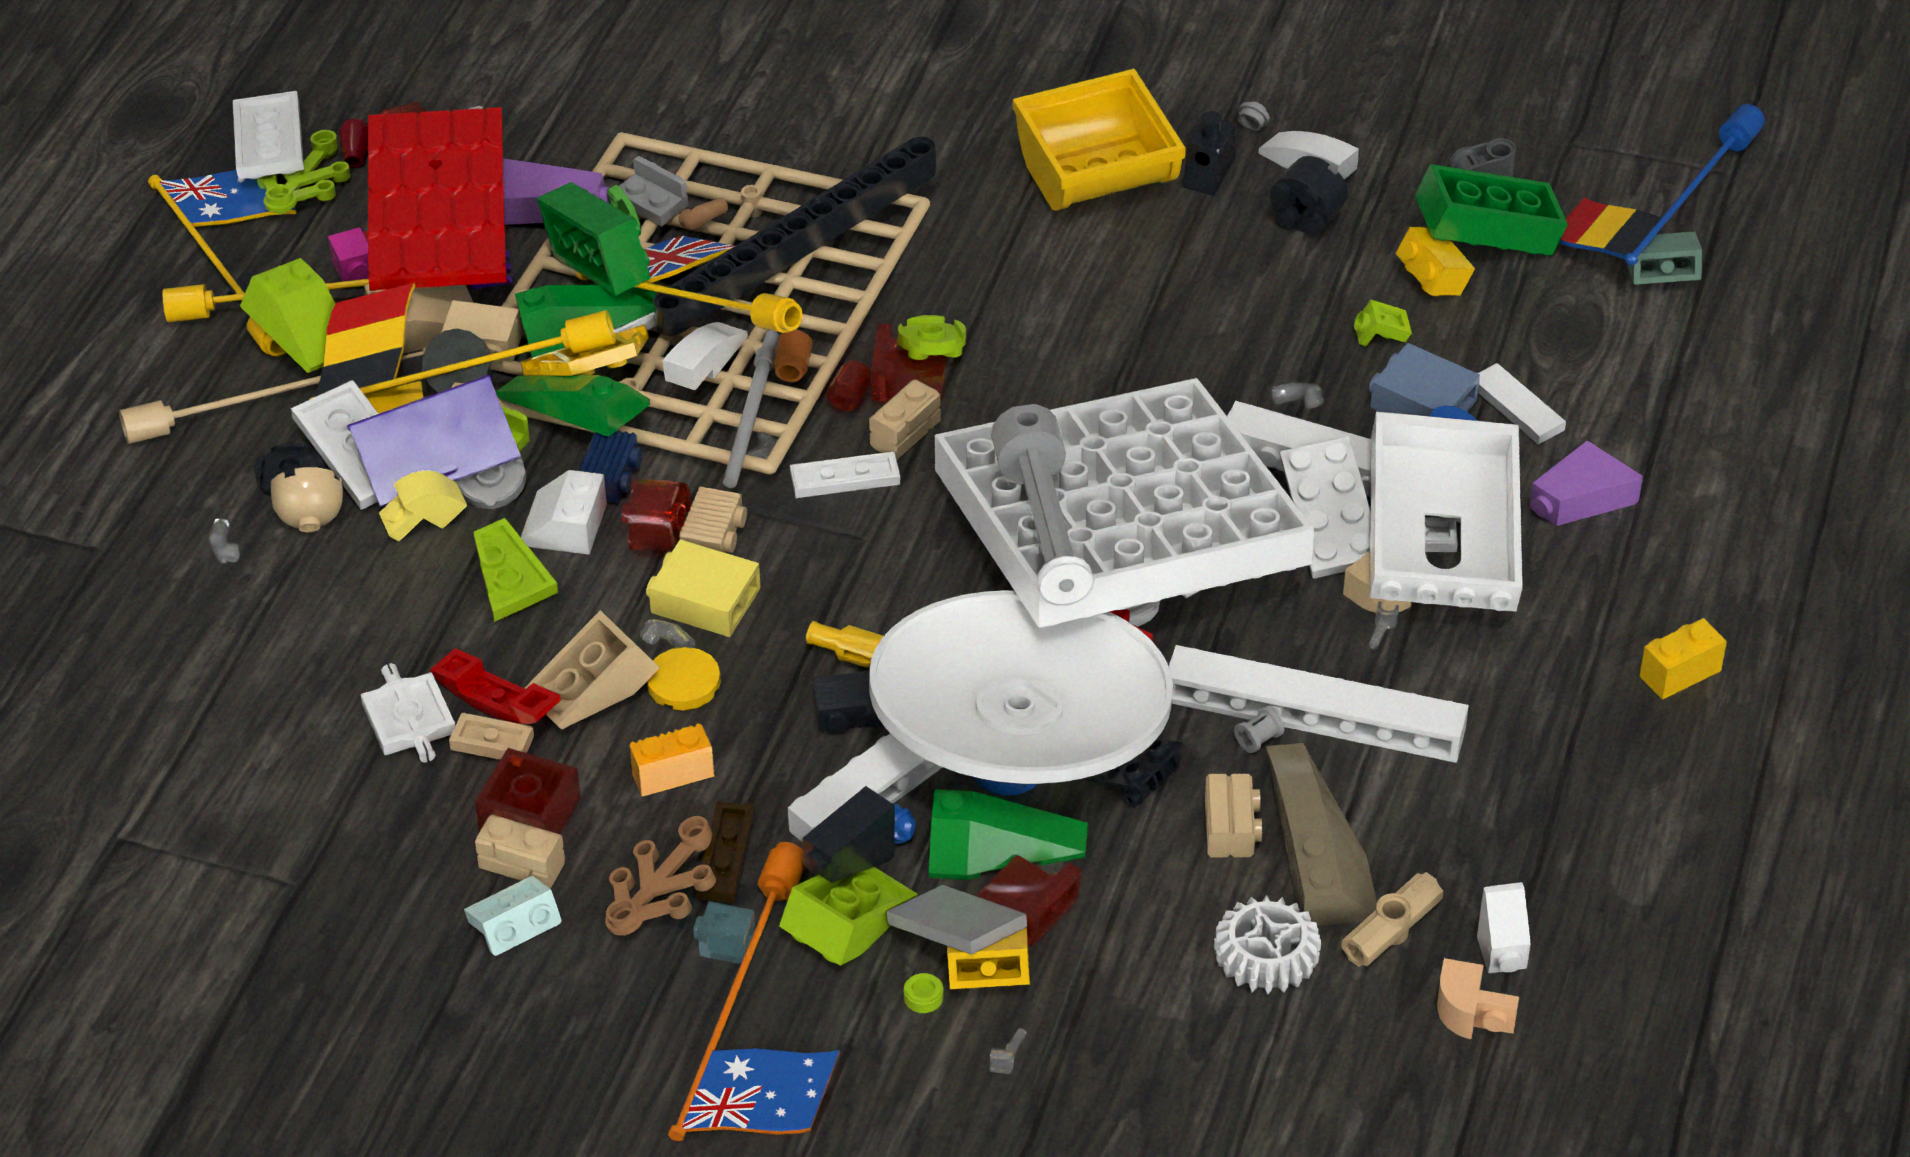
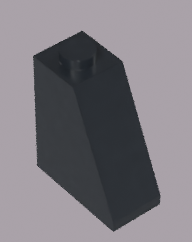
(852, 837)

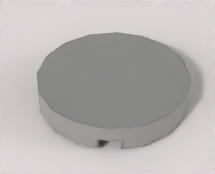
(494, 486)

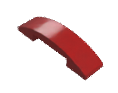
(491, 694)

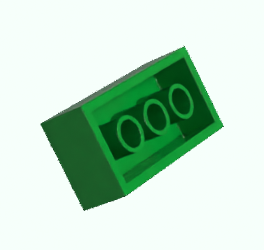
(1490, 210)

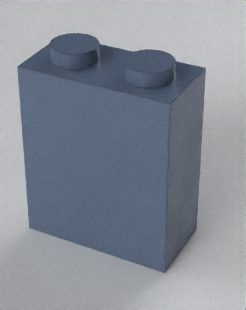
(1420, 382)

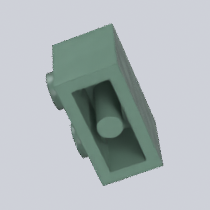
(1669, 259)

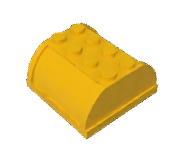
(1096, 139)

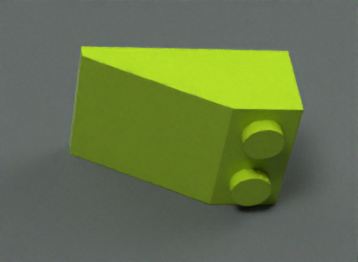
(292, 309)
(843, 915)

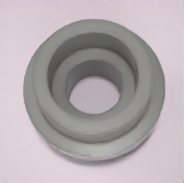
(1253, 116)

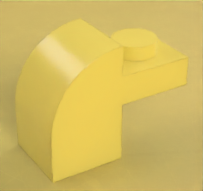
(419, 497)

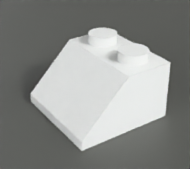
(567, 513)

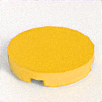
(684, 678)

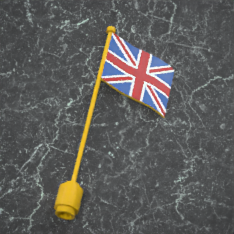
(685, 252)

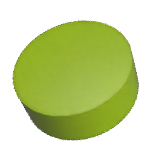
(923, 993)

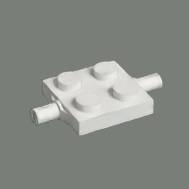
(408, 713)

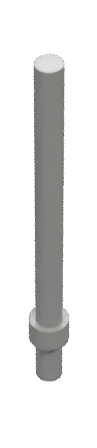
(764, 363)

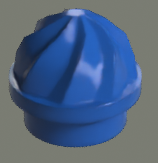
(904, 824)

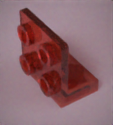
(895, 369)
(1035, 893)

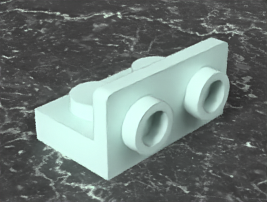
(514, 914)

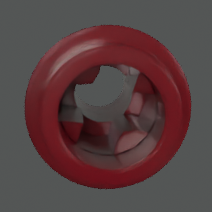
(354, 141)

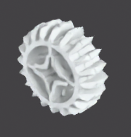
(1257, 944)

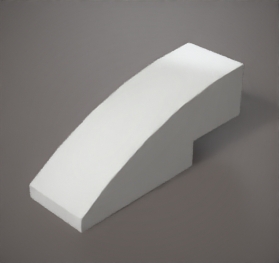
(1292, 145)
(702, 354)

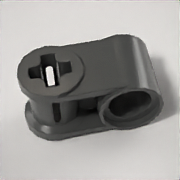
(1489, 157)

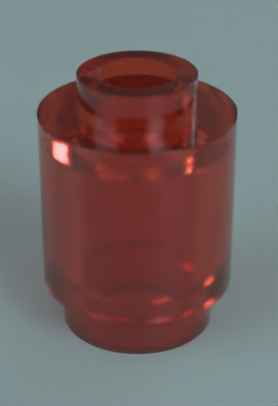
(849, 385)

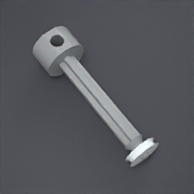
(1029, 454)

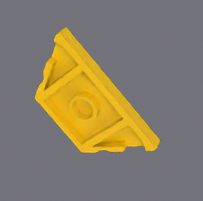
(566, 363)

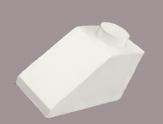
(1504, 928)

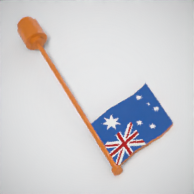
(756, 1086)

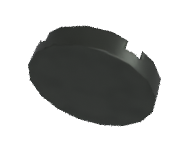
(451, 348)

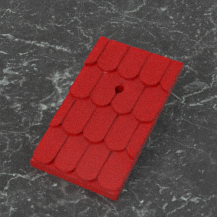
(436, 199)

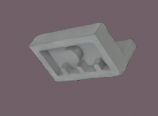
(655, 192)

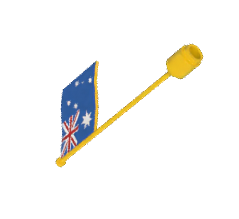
(218, 201)

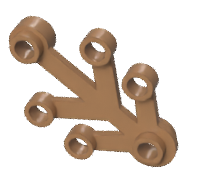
(627, 914)

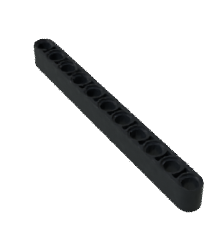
(797, 234)

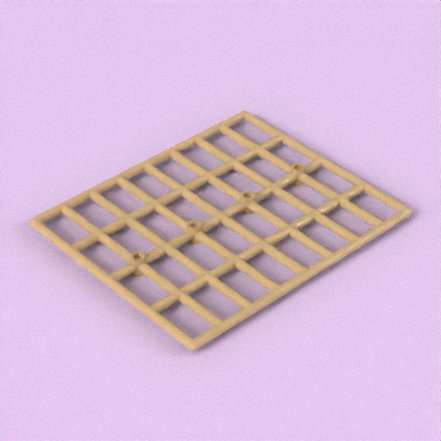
(752, 206)

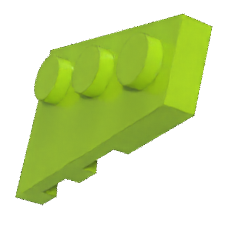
(510, 570)

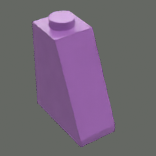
(1584, 486)

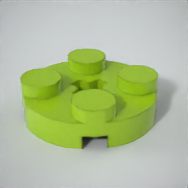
(931, 336)

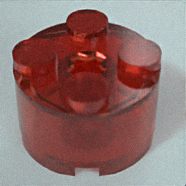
(656, 514)

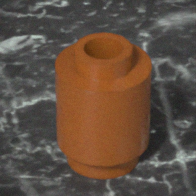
(792, 355)

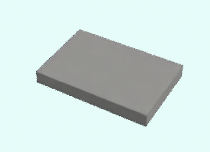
(957, 919)

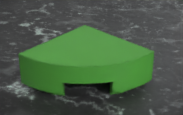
(619, 199)

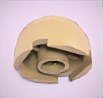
(307, 498)

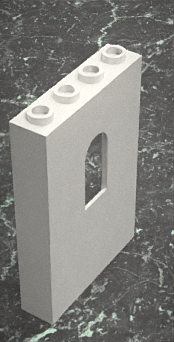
(1446, 472)

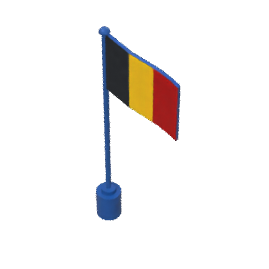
(1628, 231)

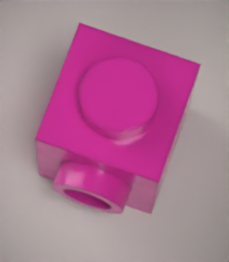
(349, 254)

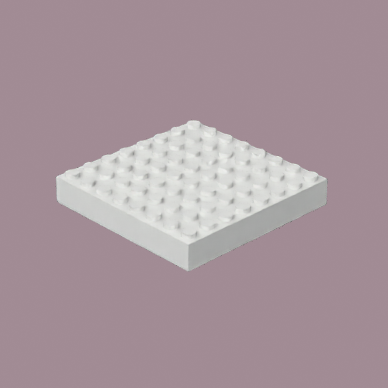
(1150, 496)

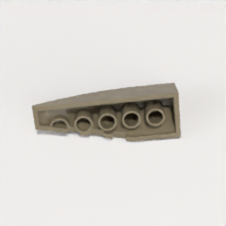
(1321, 848)

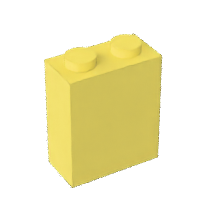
(704, 588)

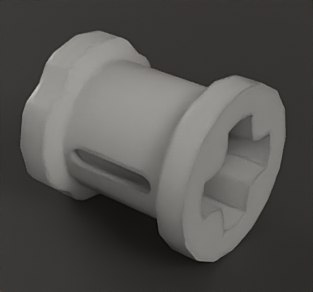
(1259, 729)

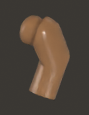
(702, 214)

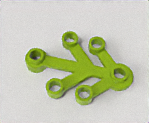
(283, 198)

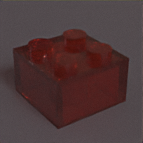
(530, 792)

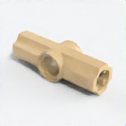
(1392, 919)

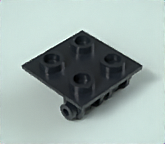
(1144, 771)

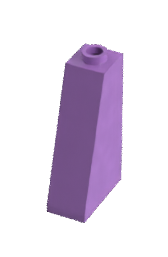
(530, 180)

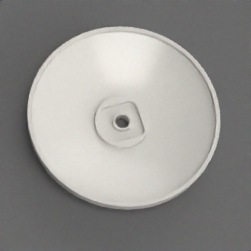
(1017, 701)

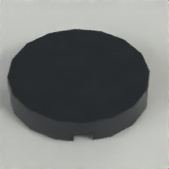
(284, 458)

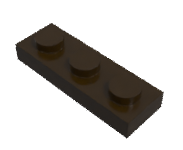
(728, 849)

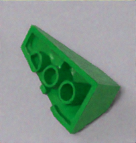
(548, 307)
(582, 400)
(985, 833)

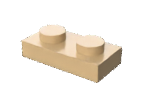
(489, 736)

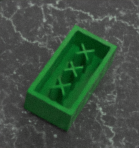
(594, 238)

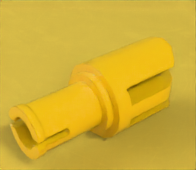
(849, 644)

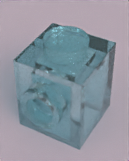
(724, 932)

